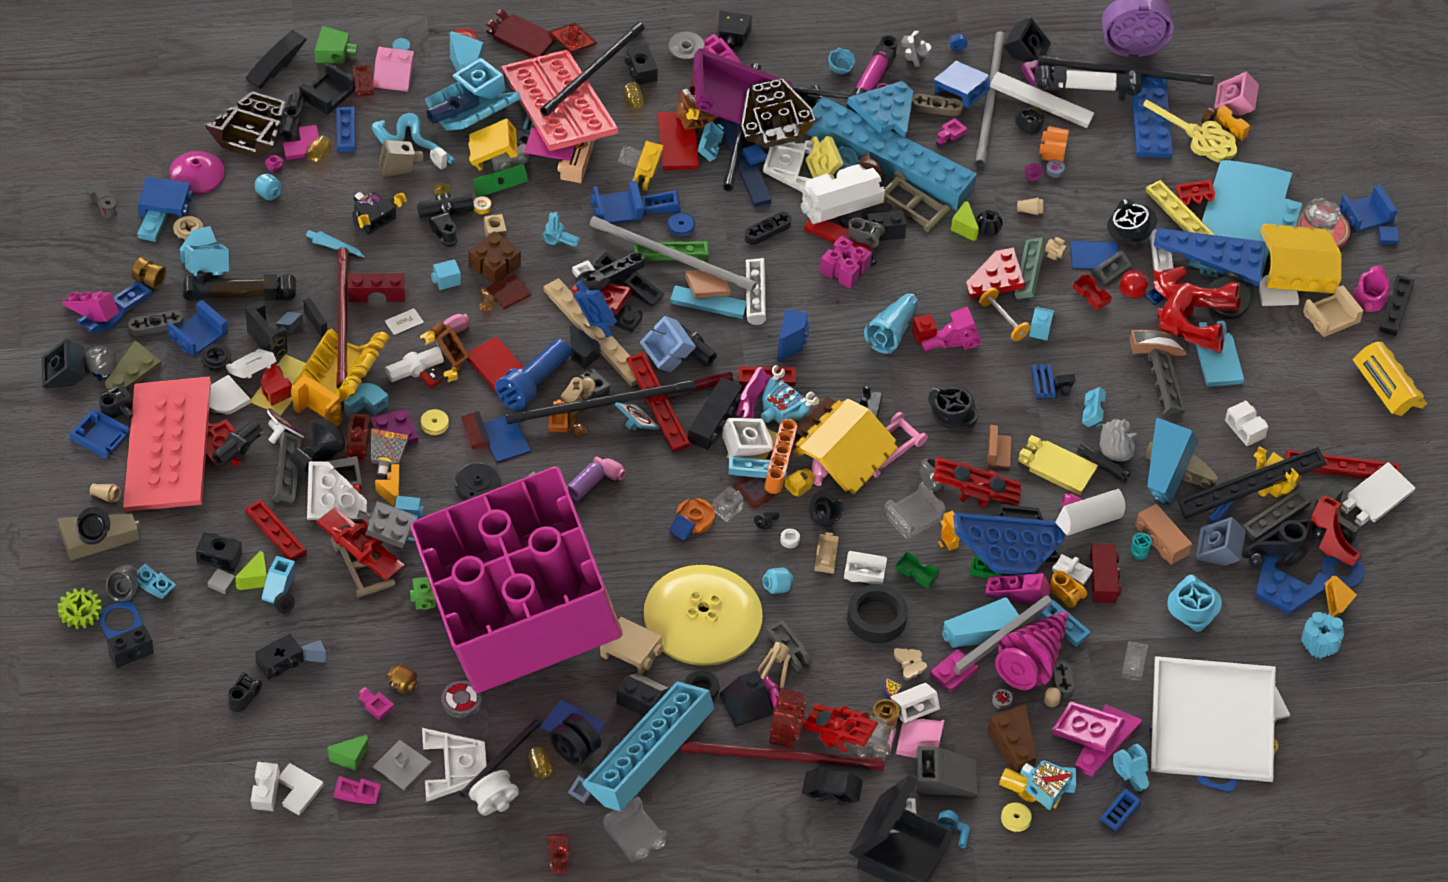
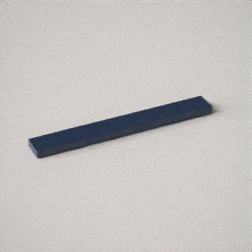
(749, 173)

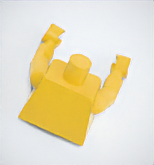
(1282, 488)

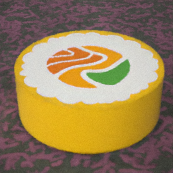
(482, 205)

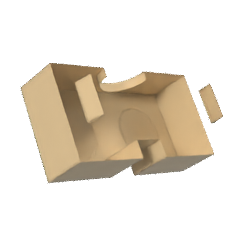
(826, 553)

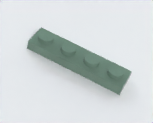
(1030, 267)

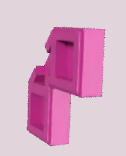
(298, 149)

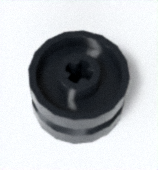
(575, 739)

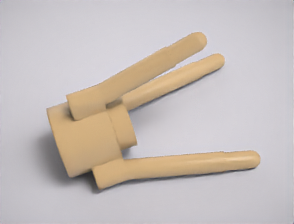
(777, 654)

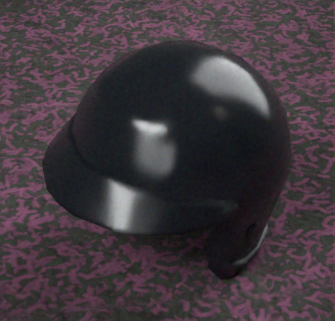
(824, 509)
(92, 525)

